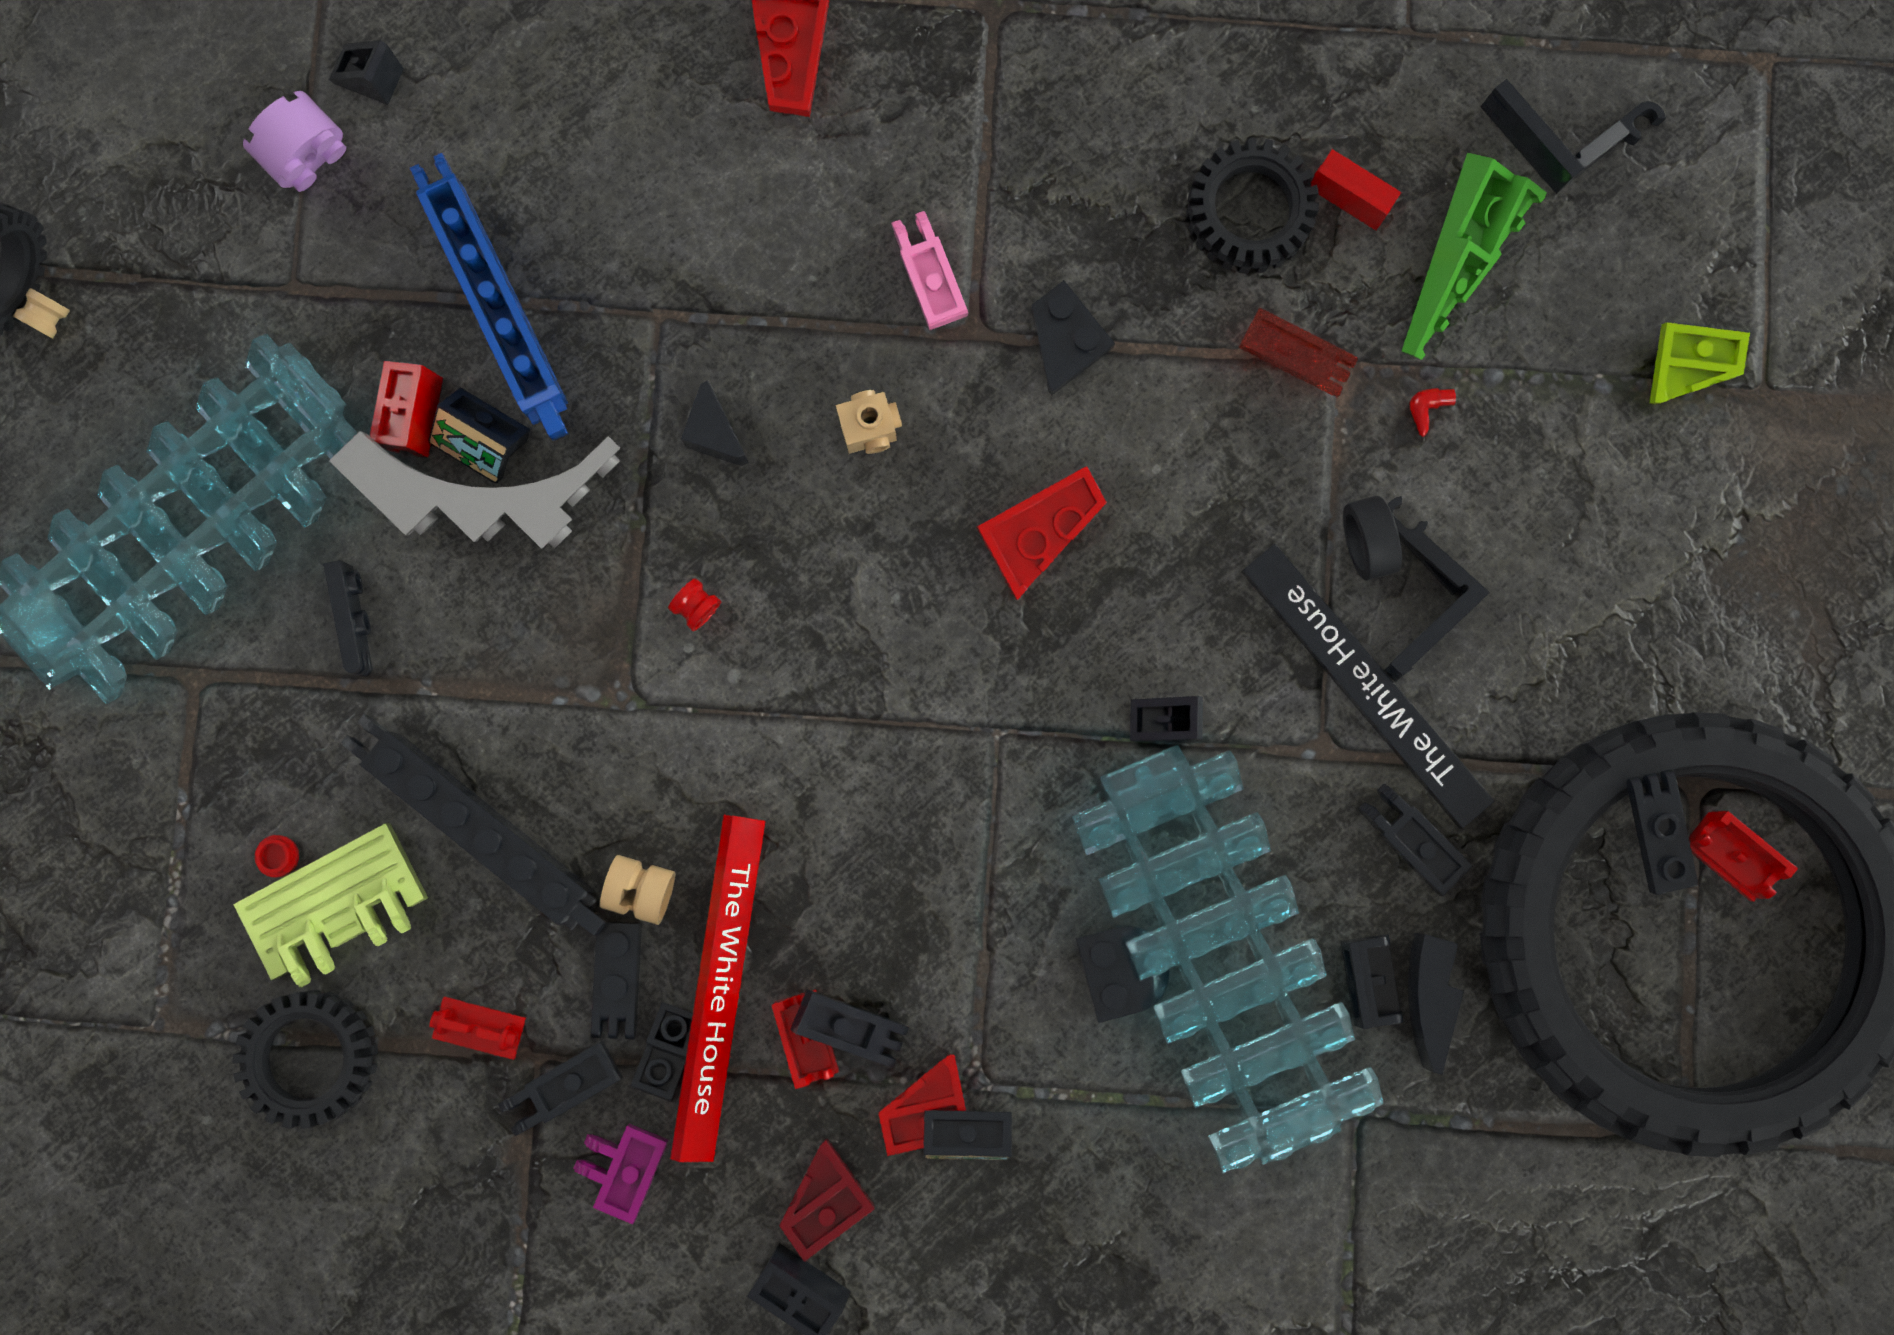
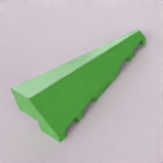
(1479, 219)

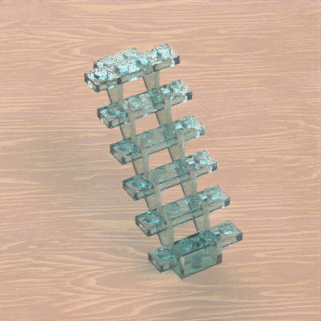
(42, 623)
(1154, 794)

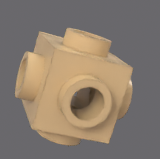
(863, 408)

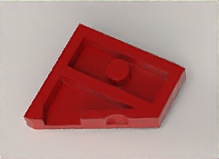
(904, 1116)

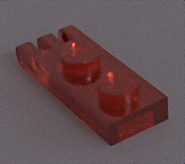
(1297, 352)

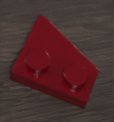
(824, 1203)

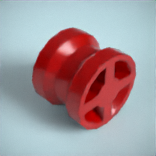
(694, 604)

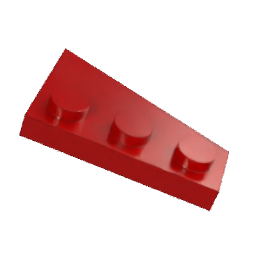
(790, 50)
(1040, 527)

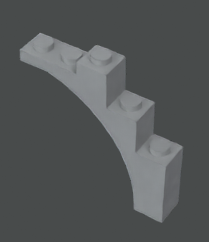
(412, 497)

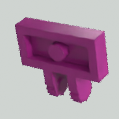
(629, 1173)

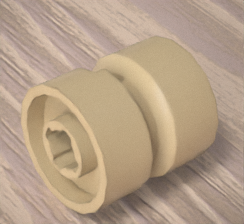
(637, 889)

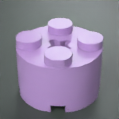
(294, 141)

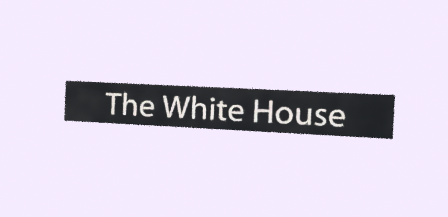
(1368, 686)

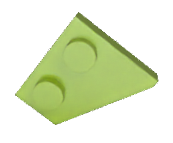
(1695, 359)

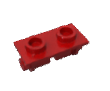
(477, 1027)

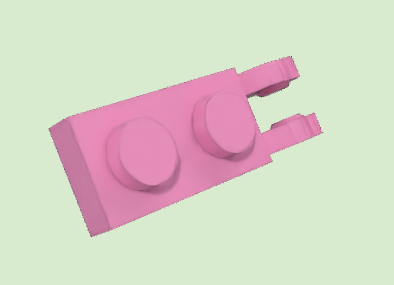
(930, 274)

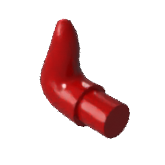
(1426, 400)

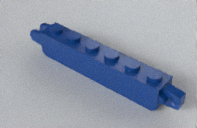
(492, 297)

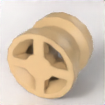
(41, 313)

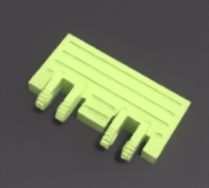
(332, 899)

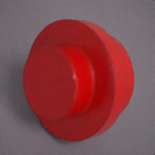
(276, 856)

